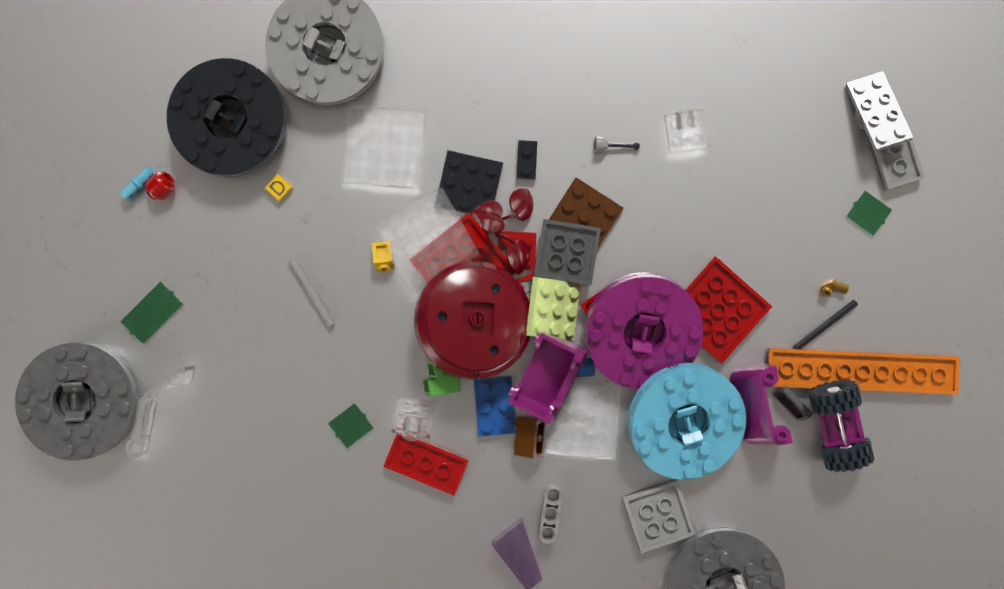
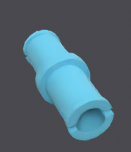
(137, 183)

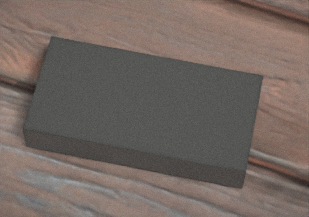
(793, 404)

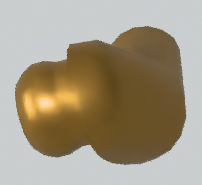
(832, 286)

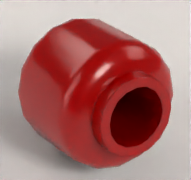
(160, 186)

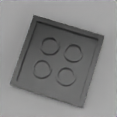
(567, 252)

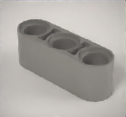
(546, 523)

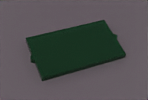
(151, 312)

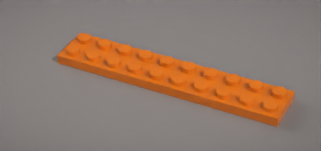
(870, 370)

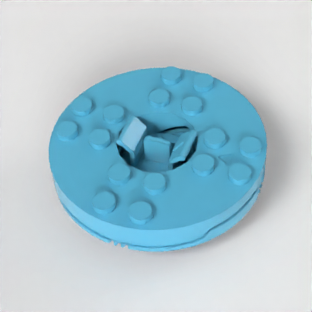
(686, 421)

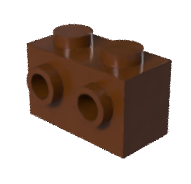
(529, 437)

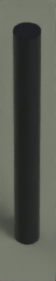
(826, 324)

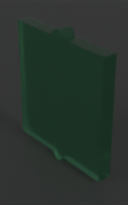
(869, 213)
(350, 425)

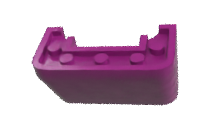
(548, 377)
(751, 386)

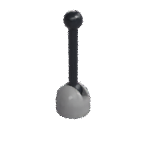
(602, 144)

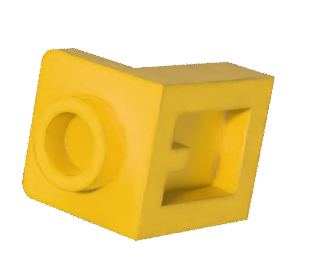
(382, 258)

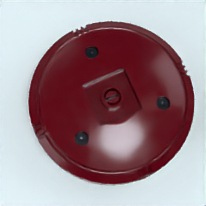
(472, 320)

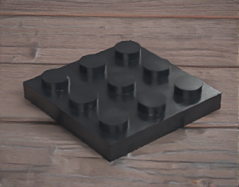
(469, 180)

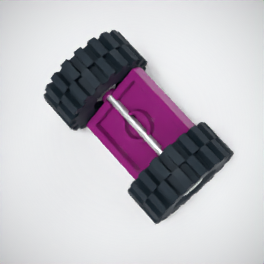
(841, 425)

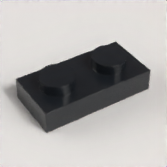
(526, 160)

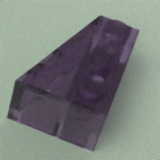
(517, 552)

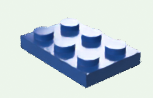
(493, 411)

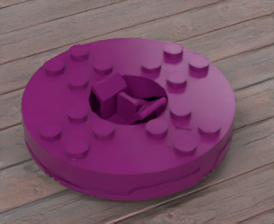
(642, 328)

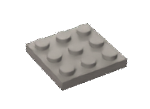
(659, 516)

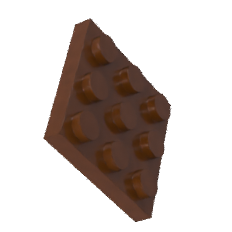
(587, 207)

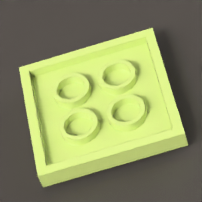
(553, 308)

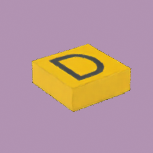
(278, 187)

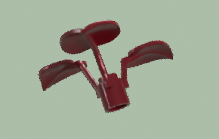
(491, 220)

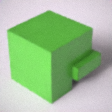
(439, 382)

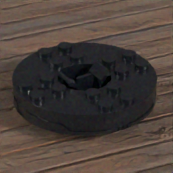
(226, 117)

